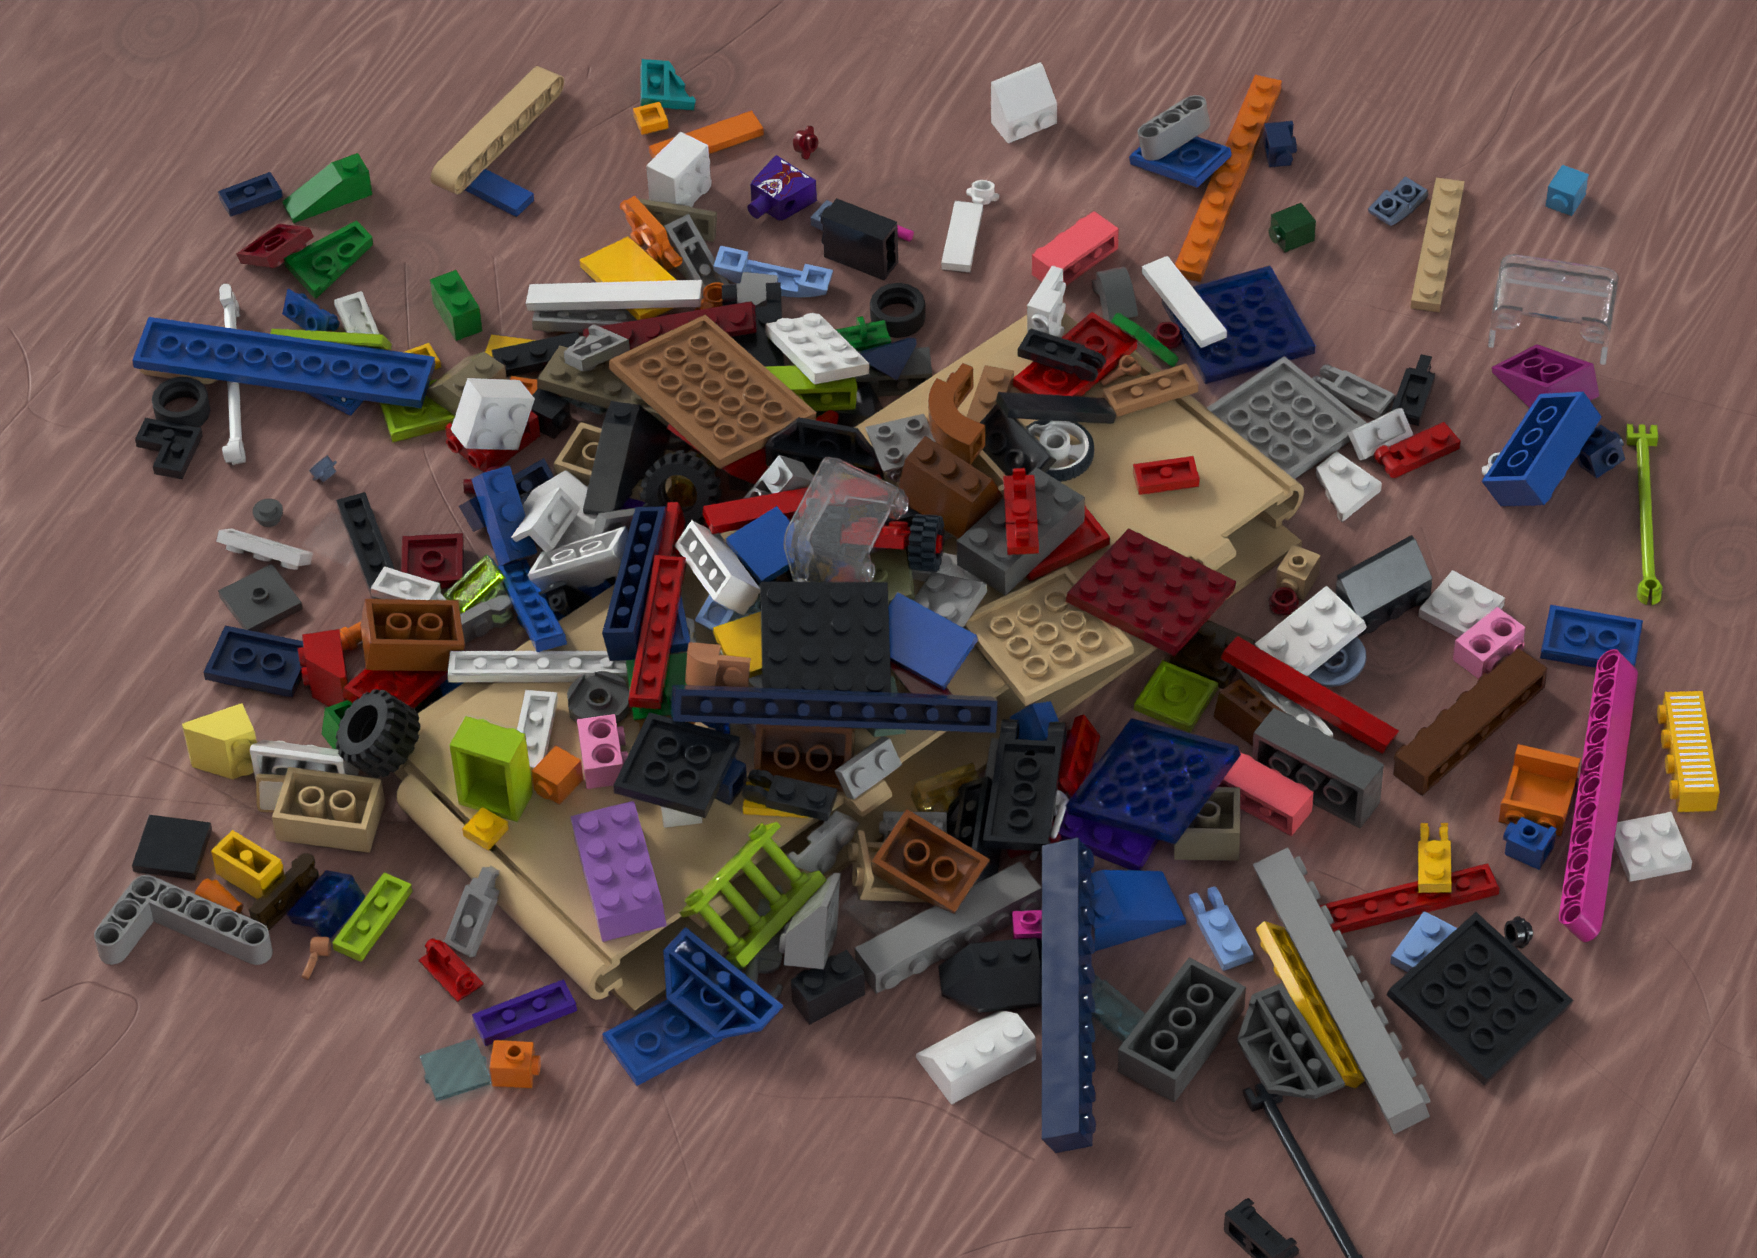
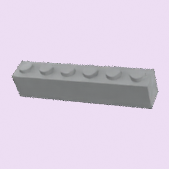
(939, 933)

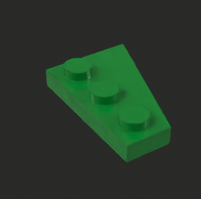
(329, 257)

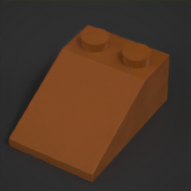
(928, 863)

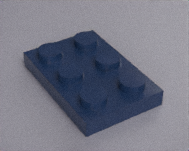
(256, 661)

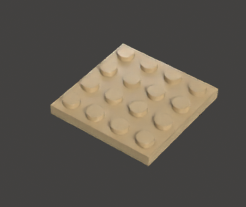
(1042, 640)

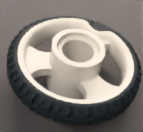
(1056, 439)

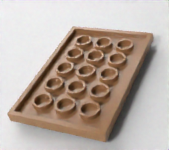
(710, 390)

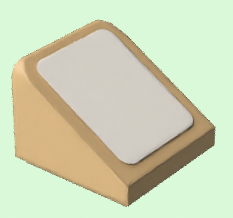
(268, 790)

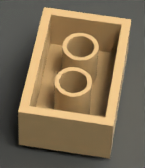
(328, 809)

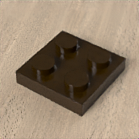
(1204, 653)

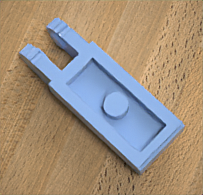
(1221, 931)

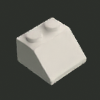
(1023, 103)

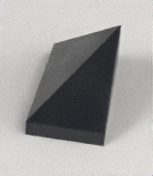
(866, 406)

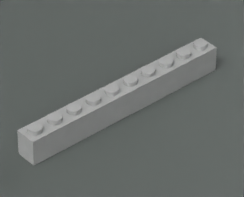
(1341, 990)

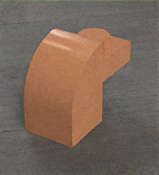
(709, 668)

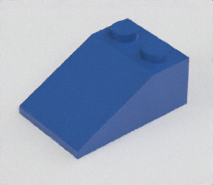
(1131, 906)

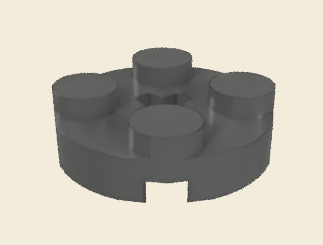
(602, 684)

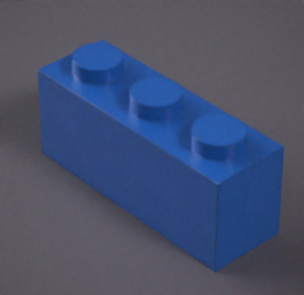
(502, 514)

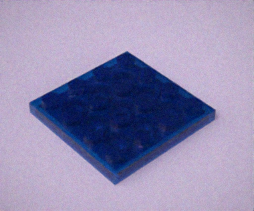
(1258, 325)
(1153, 780)

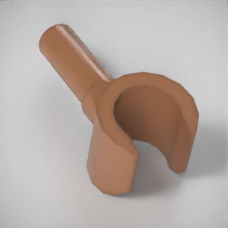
(1122, 369)
(318, 947)

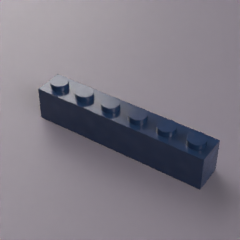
(631, 587)

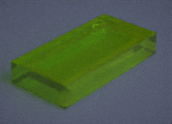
(475, 584)

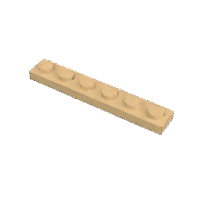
(1437, 245)

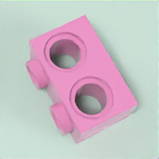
(1488, 642)
(601, 750)

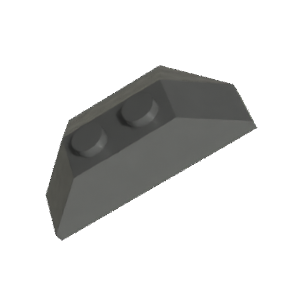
(1285, 1048)

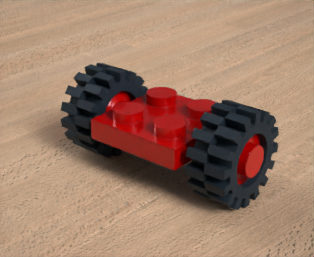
(922, 538)

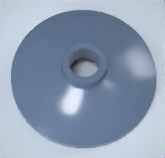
(1352, 662)

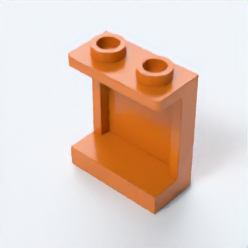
(1540, 788)

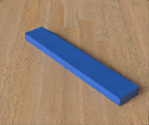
(531, 608)

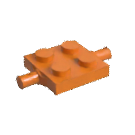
(650, 234)

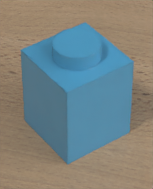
(1567, 190)

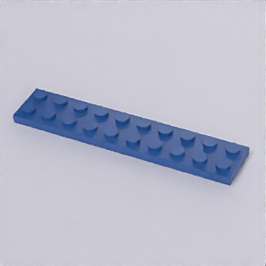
(284, 362)

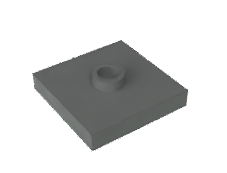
(260, 599)

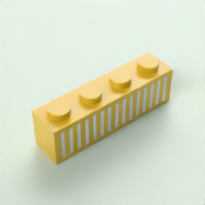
(1689, 751)

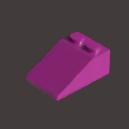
(1544, 372)

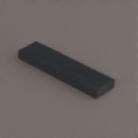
(1055, 407)

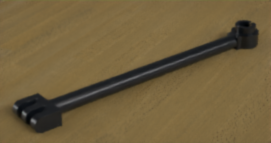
(1268, 1103)

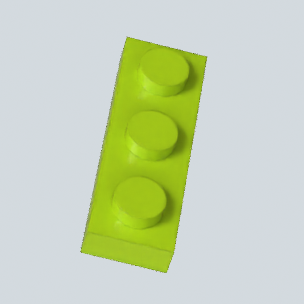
(372, 917)

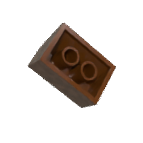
(947, 487)
(804, 752)

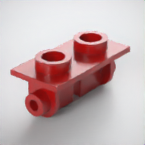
(449, 970)

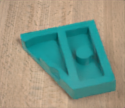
(662, 85)

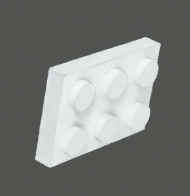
(1313, 632)

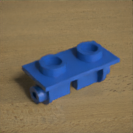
(307, 313)

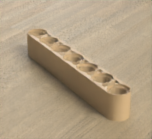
(497, 130)

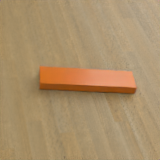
(721, 134)

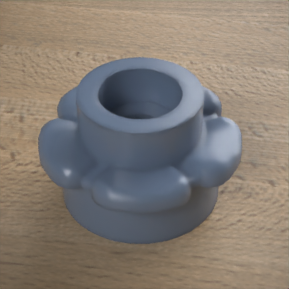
(323, 469)

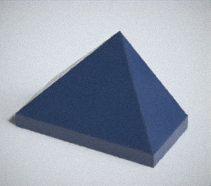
(891, 357)

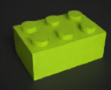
(491, 768)

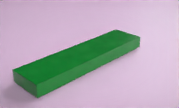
(1145, 339)

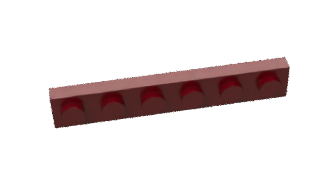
(733, 319)

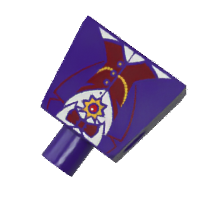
(781, 190)

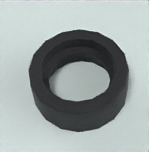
(902, 294)
(178, 388)

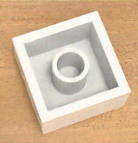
(680, 171)
(492, 414)

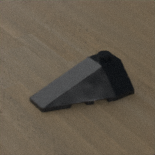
(626, 450)

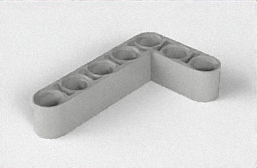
(158, 901)

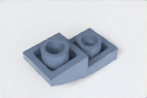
(1398, 203)

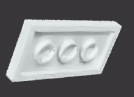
(816, 348)

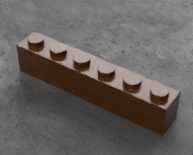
(1469, 721)

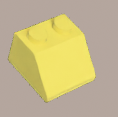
(221, 742)

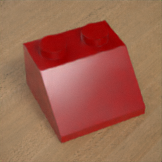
(325, 665)

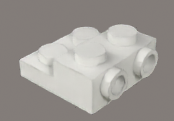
(1047, 304)

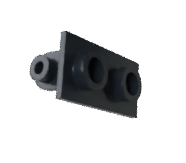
(564, 597)

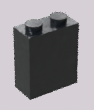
(860, 239)

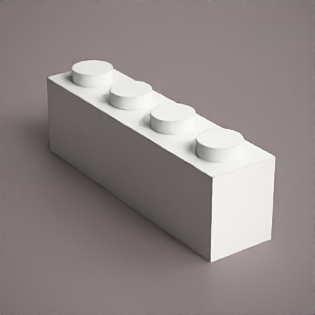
(718, 568)

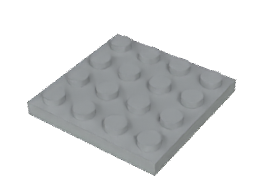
(1288, 417)

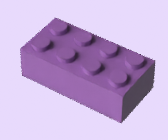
(618, 871)

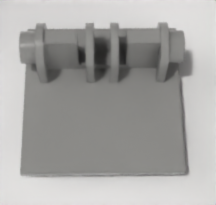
(896, 440)

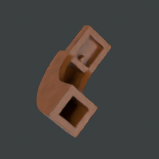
(948, 426)

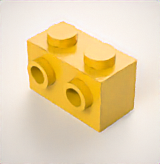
(246, 864)

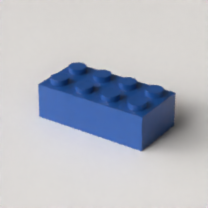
(1542, 449)

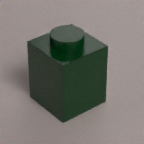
(1292, 227)

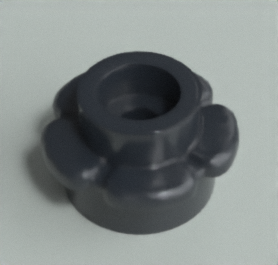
(1518, 932)

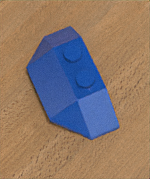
(714, 990)

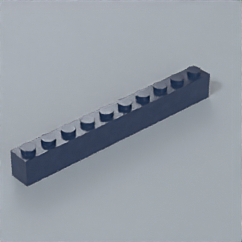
(833, 708)
(1067, 996)

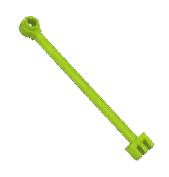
(1642, 444)

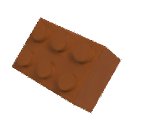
(410, 634)

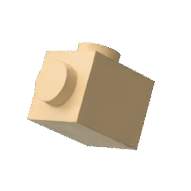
(1298, 570)

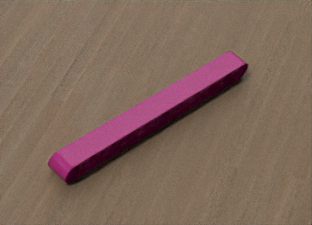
(1598, 796)

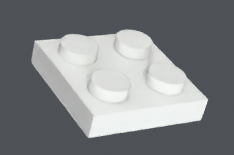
(1459, 604)
(1651, 847)

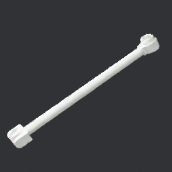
(234, 450)

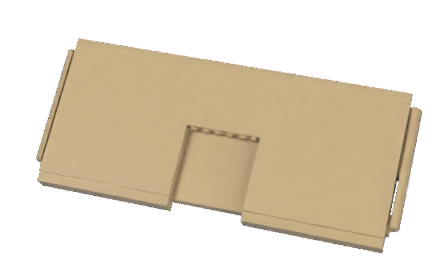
(1222, 524)

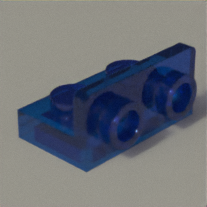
(328, 903)

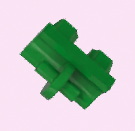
(866, 335)

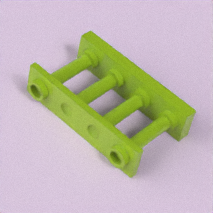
(782, 905)

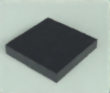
(172, 847)

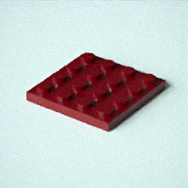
(1151, 591)

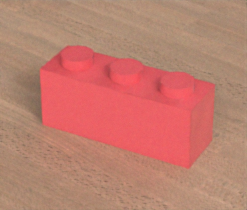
(1077, 248)
(1269, 794)

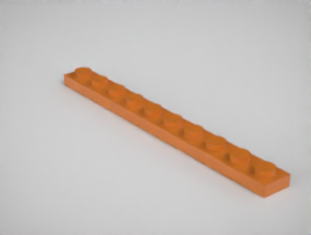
(1228, 178)

